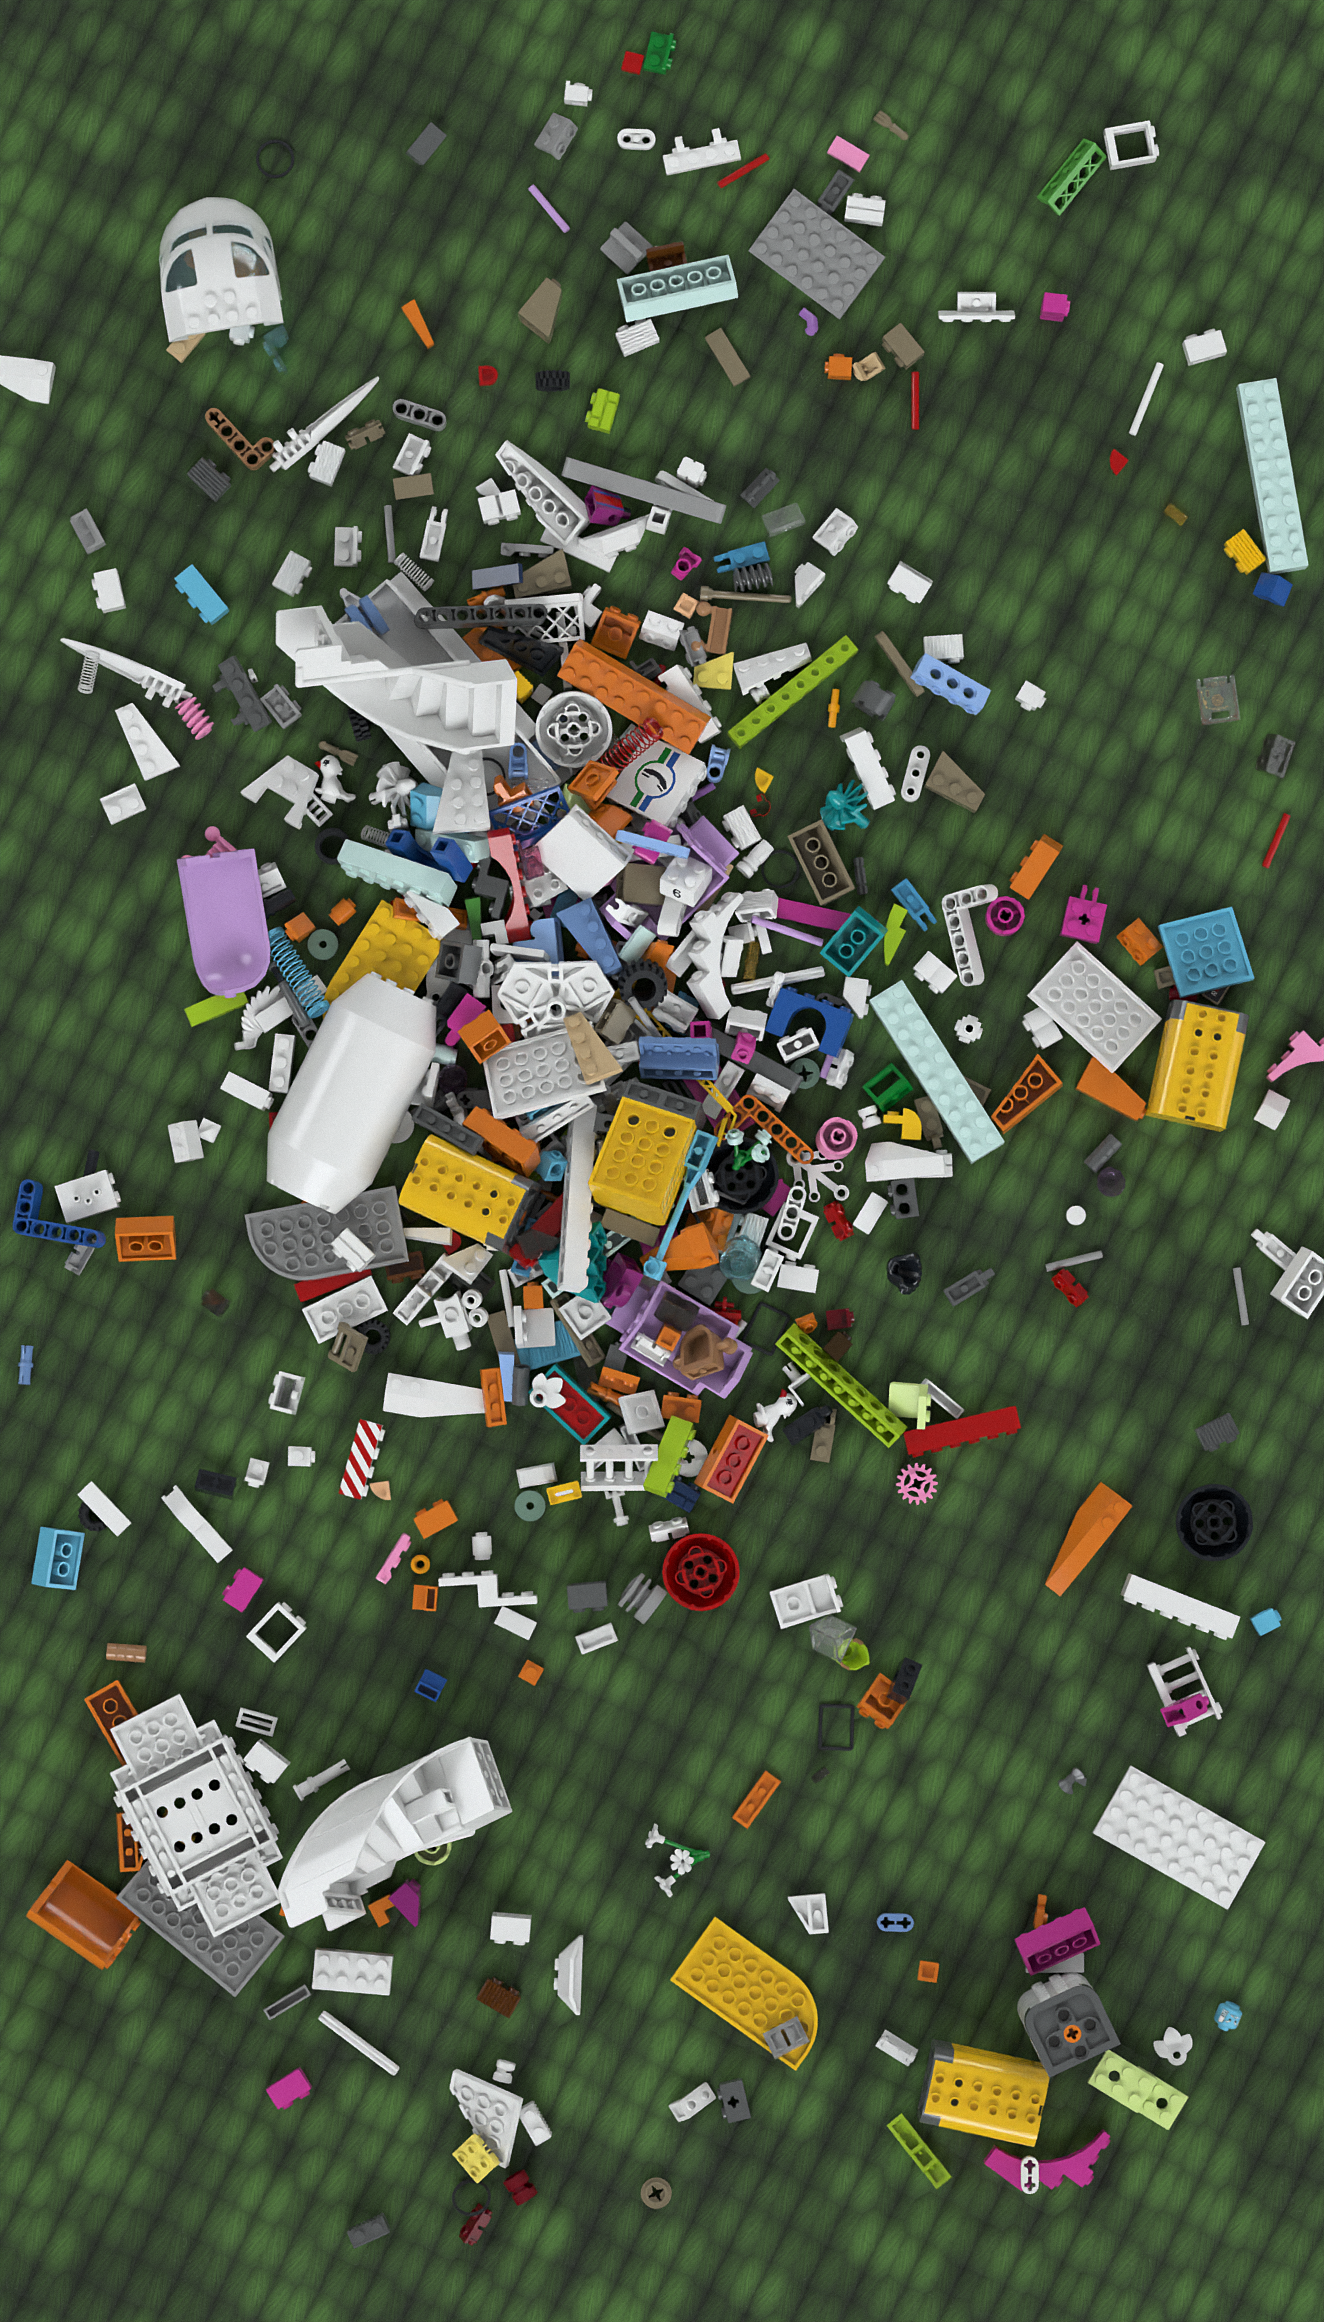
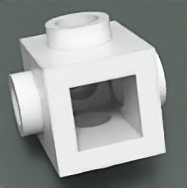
(965, 1036)

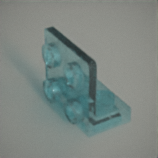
(276, 338)

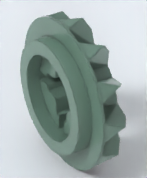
(810, 1066)

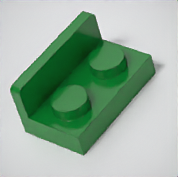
(658, 53)

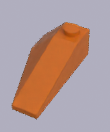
(689, 1250)

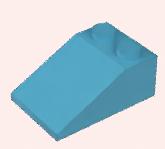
(424, 806)

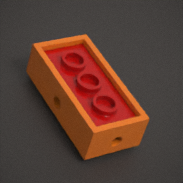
(731, 1459)

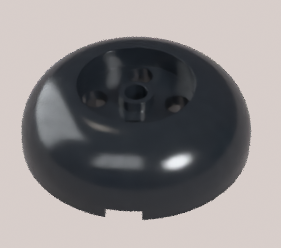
(763, 1174)
(1231, 1537)

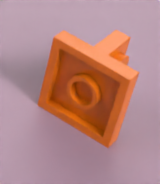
(594, 783)

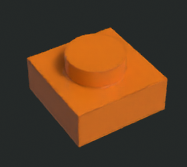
(531, 1672)
(928, 1971)

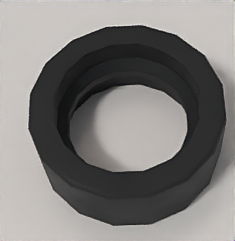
(320, 838)

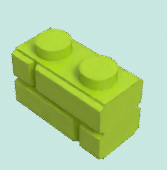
(603, 410)

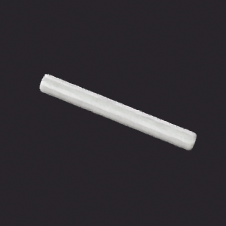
(763, 983)
(358, 2043)

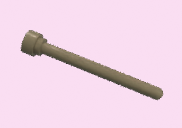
(707, 594)

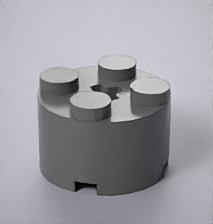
(873, 700)

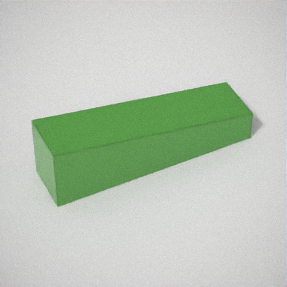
(473, 907)

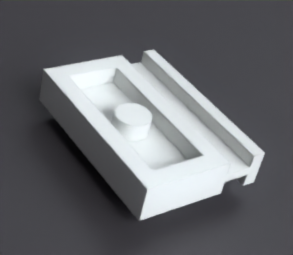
(123, 804)

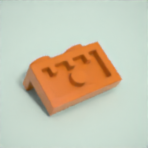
(618, 1380)
(680, 1407)

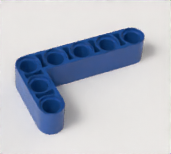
(50, 1228)

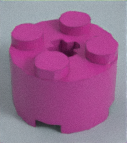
(1008, 906)

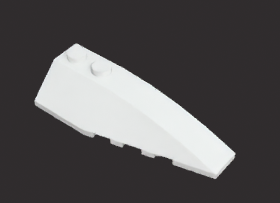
(550, 498)
(430, 1398)

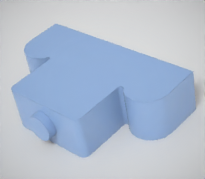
(547, 938)

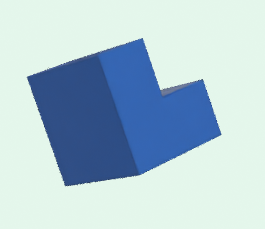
(1272, 588)
(430, 1685)

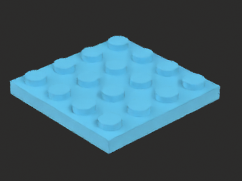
(1206, 952)

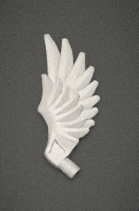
(251, 1028)

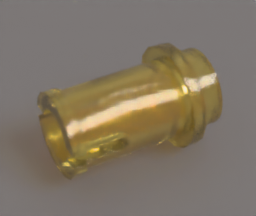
(1175, 514)

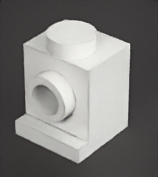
(577, 94)

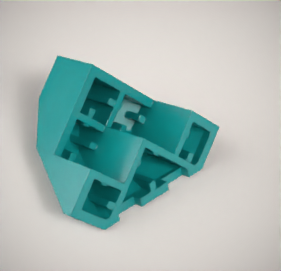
(596, 1286)

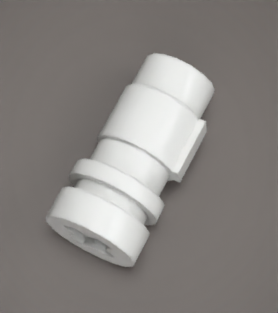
(754, 859)

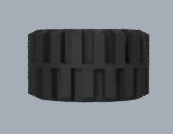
(639, 970)

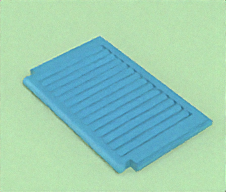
(544, 1356)

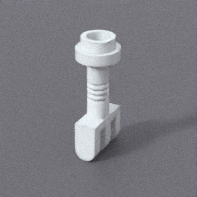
(615, 1495)

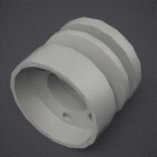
(642, 1598)

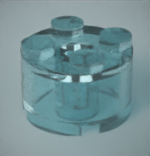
(740, 1258)

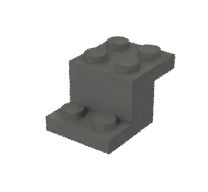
(490, 888)

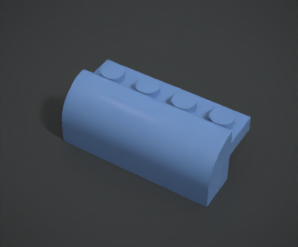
(679, 1058)

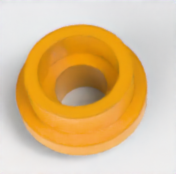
(415, 1568)

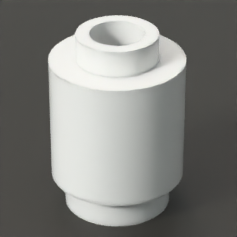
(482, 1546)

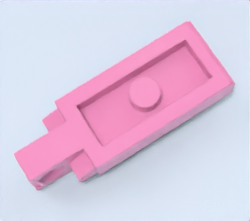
(393, 1559)

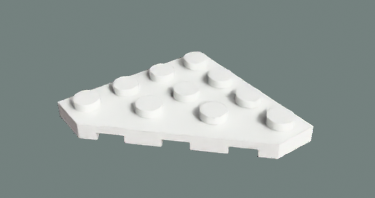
(490, 2111)

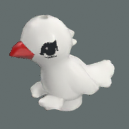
(331, 786)
(769, 1415)

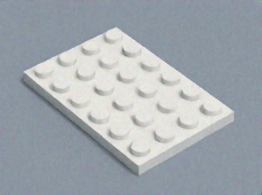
(1094, 1007)
(536, 1075)

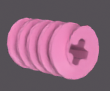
(194, 717)

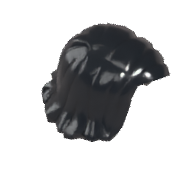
(905, 1272)

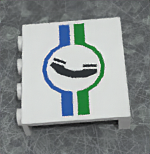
(658, 782)

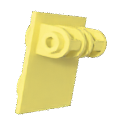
(475, 2158)

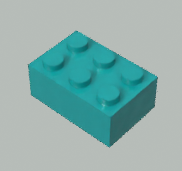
(853, 941)

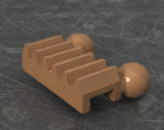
(718, 630)

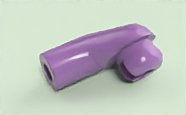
(812, 322)

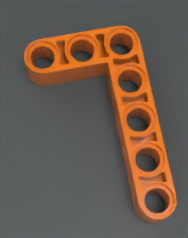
(767, 1125)

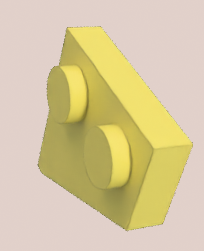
(715, 673)

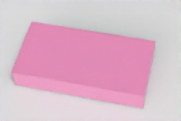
(848, 154)

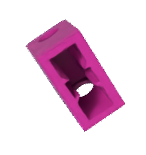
(1192, 1707)

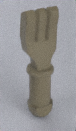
(885, 121)
(345, 756)

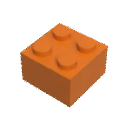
(484, 1036)

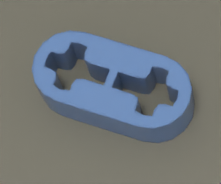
(895, 1917)

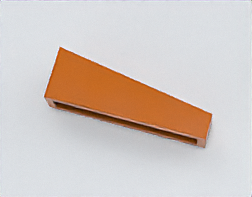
(414, 316)

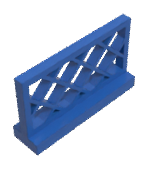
(531, 836)

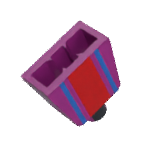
(605, 507)

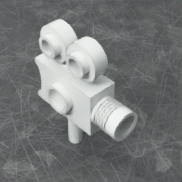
(455, 1318)

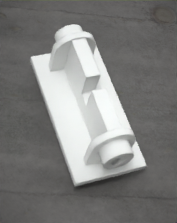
(838, 1076)
(650, 1349)
(660, 1530)
(897, 2048)

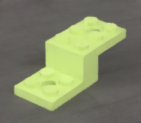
(1137, 2089)

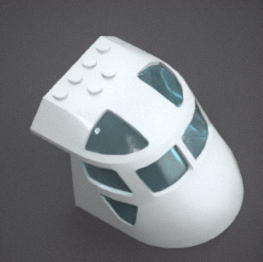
(217, 269)

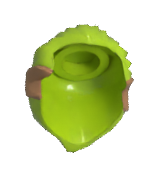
(855, 1656)

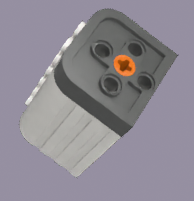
(1065, 2022)

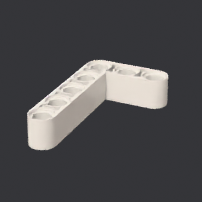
(965, 930)

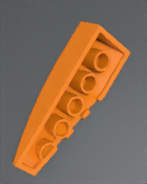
(1088, 1532)

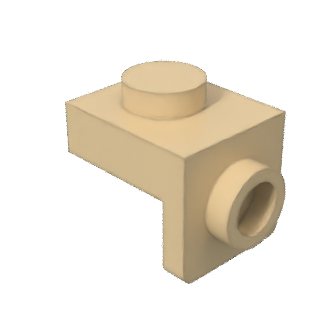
(868, 367)

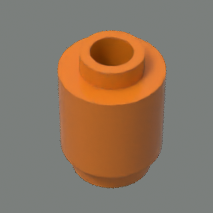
(343, 911)

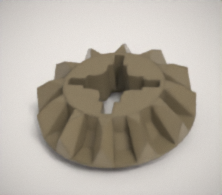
(653, 2201)

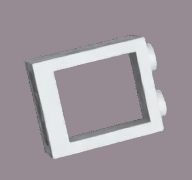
(1109, 134)
(247, 1091)
(789, 1253)
(262, 1645)

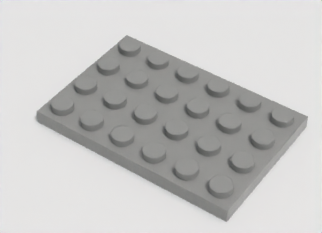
(816, 254)

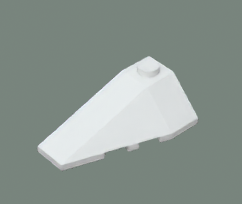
(28, 377)
(897, 1161)

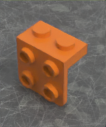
(716, 1221)

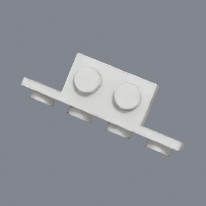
(976, 306)

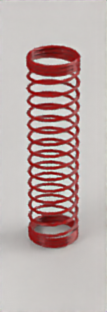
(651, 721)

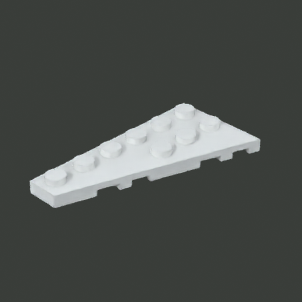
(464, 796)

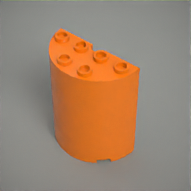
(84, 1916)

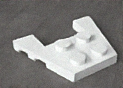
(290, 781)

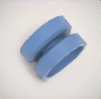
(369, 617)

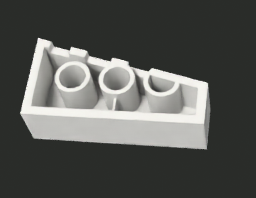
(680, 685)

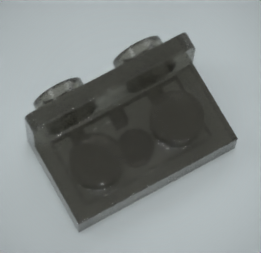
(1275, 755)

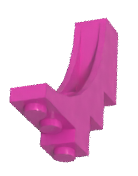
(1050, 2171)

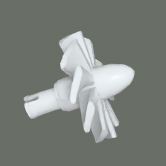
(394, 787)

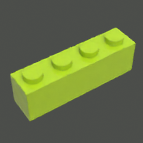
(670, 1453)

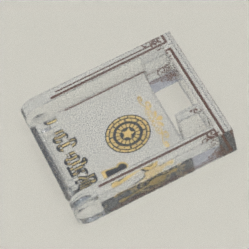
(1217, 697)

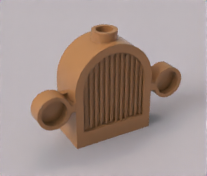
(702, 1352)

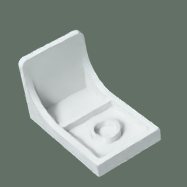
(806, 1600)

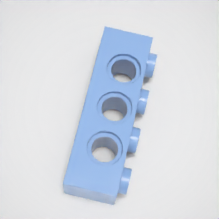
(944, 674)

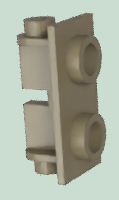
(358, 436)

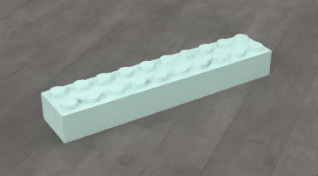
(1272, 476)
(936, 1071)

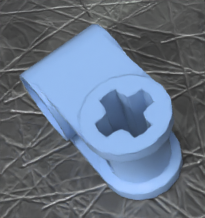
(717, 760)

